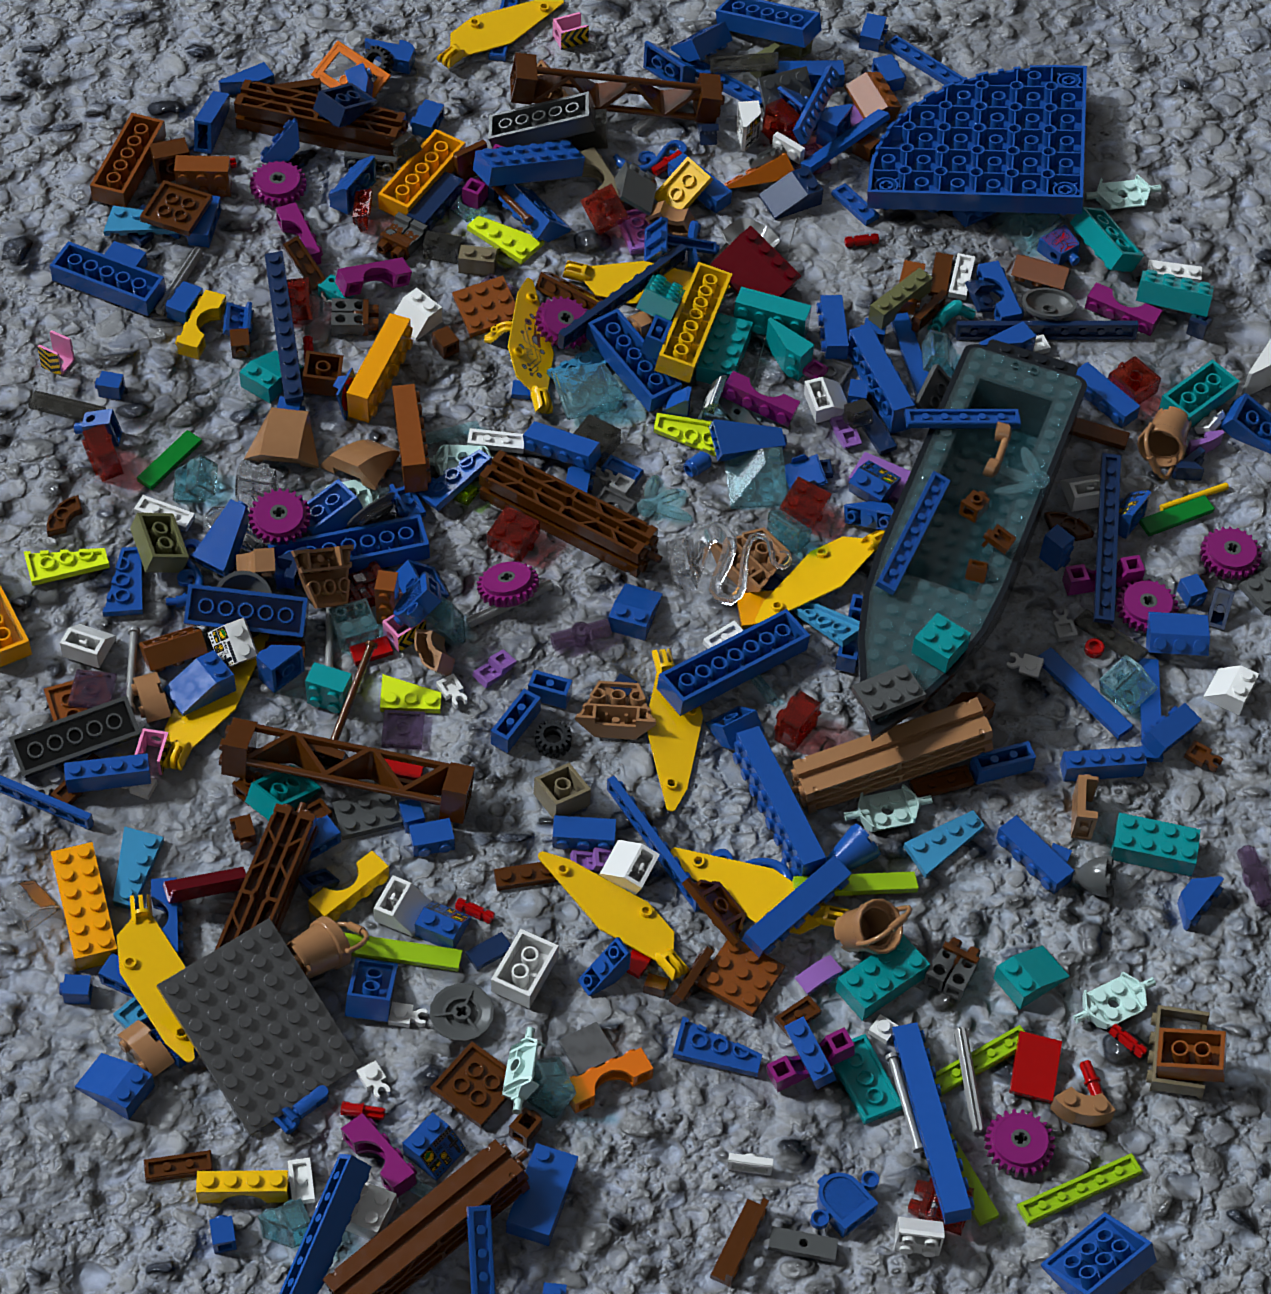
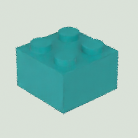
(941, 642)
(327, 687)

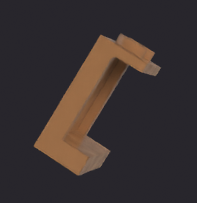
(1082, 820)

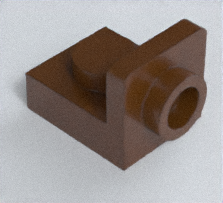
(999, 538)

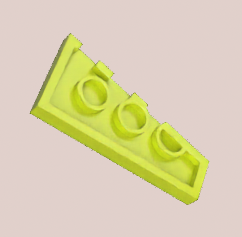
(511, 241)
(685, 430)
(53, 566)

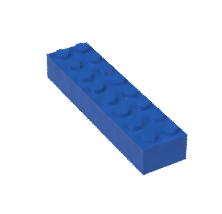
(386, 542)
(733, 662)
(777, 803)

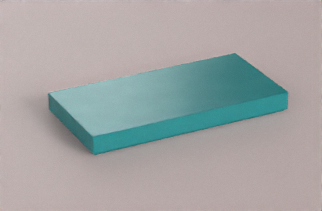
(868, 1083)

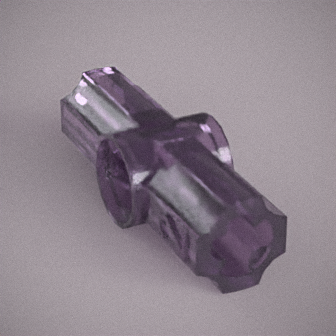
(589, 632)
(1255, 875)

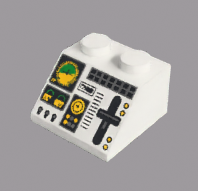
(748, 123)
(233, 643)

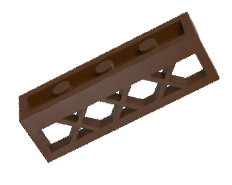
(556, 286)
(739, 1242)

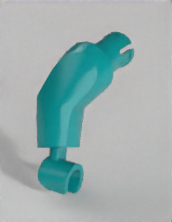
(951, 310)

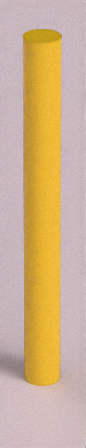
(1207, 492)

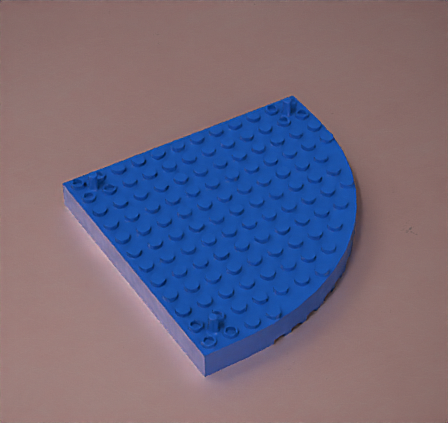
(988, 145)

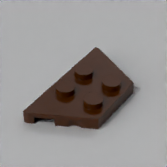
(718, 906)

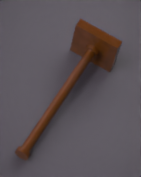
(464, 169)
(330, 754)

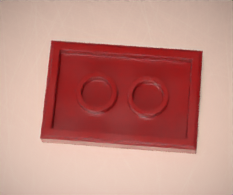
(1035, 1067)

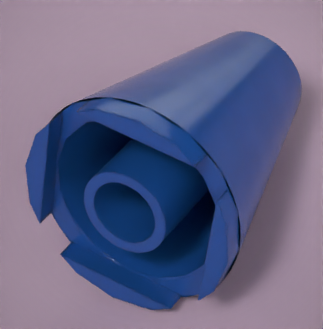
(855, 848)

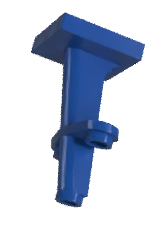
(658, 241)

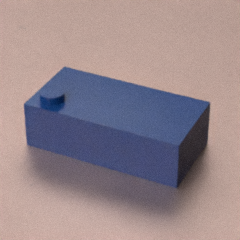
(539, 1208)

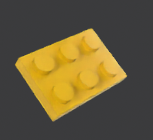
(683, 185)

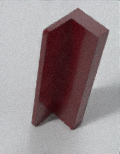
(204, 885)

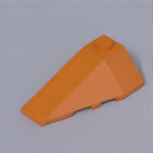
(765, 173)

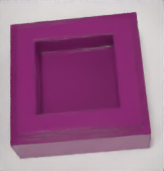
(815, 369)

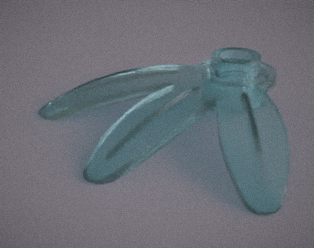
(1035, 478)
(658, 502)

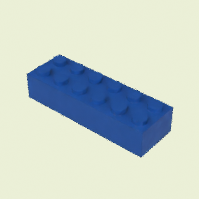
(770, 21)
(528, 163)
(108, 278)
(620, 347)
(885, 384)
(263, 611)

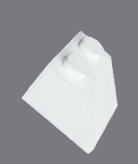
(422, 311)
(1231, 688)

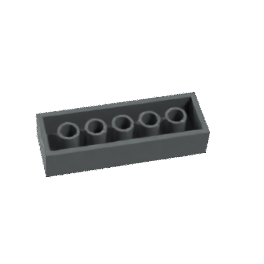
(543, 121)
(74, 737)

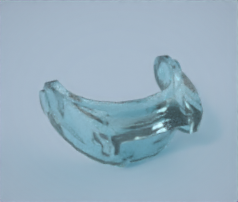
(466, 213)

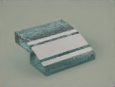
(712, 397)

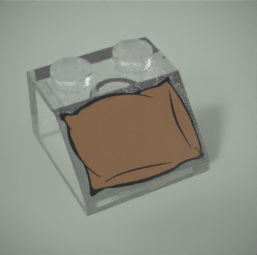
(27, 903)

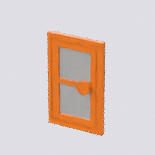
(342, 58)

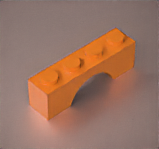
(631, 1068)

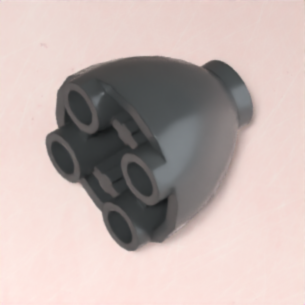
(1097, 876)

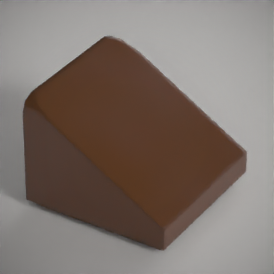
(976, 571)
(655, 985)

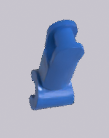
(291, 1118)

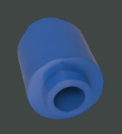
(697, 464)

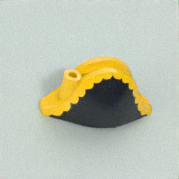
(499, 335)

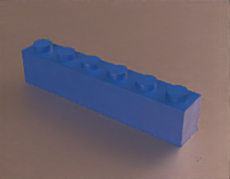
(796, 906)

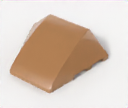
(285, 438)
(363, 460)
(759, 562)
(325, 574)
(614, 714)

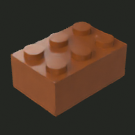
(204, 174)
(1191, 1054)

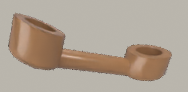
(1003, 435)

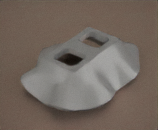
(734, 229)

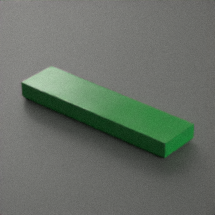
(169, 460)
(1176, 515)

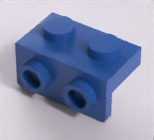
(237, 317)
(406, 503)

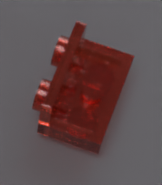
(362, 208)

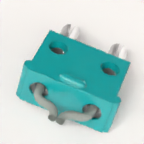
(329, 290)

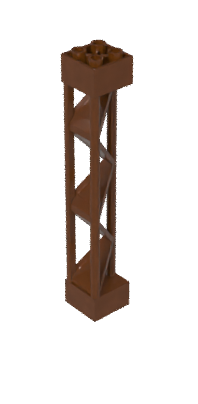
(706, 94)
(449, 780)

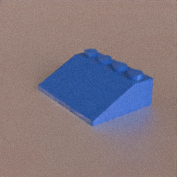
(1100, 1258)

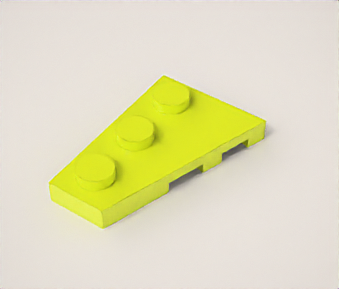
(408, 697)

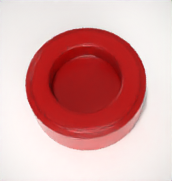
(1094, 648)

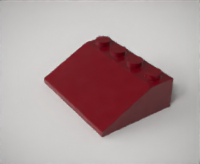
(756, 265)

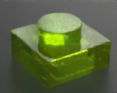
(467, 495)

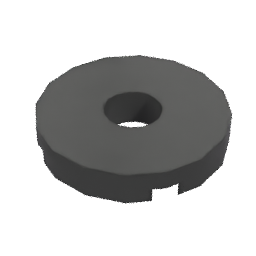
(764, 157)

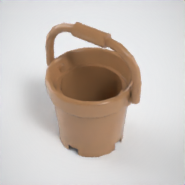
(1165, 440)
(872, 927)
(325, 946)

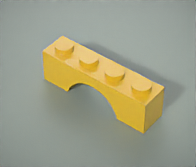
(209, 308)
(331, 903)
(267, 1185)

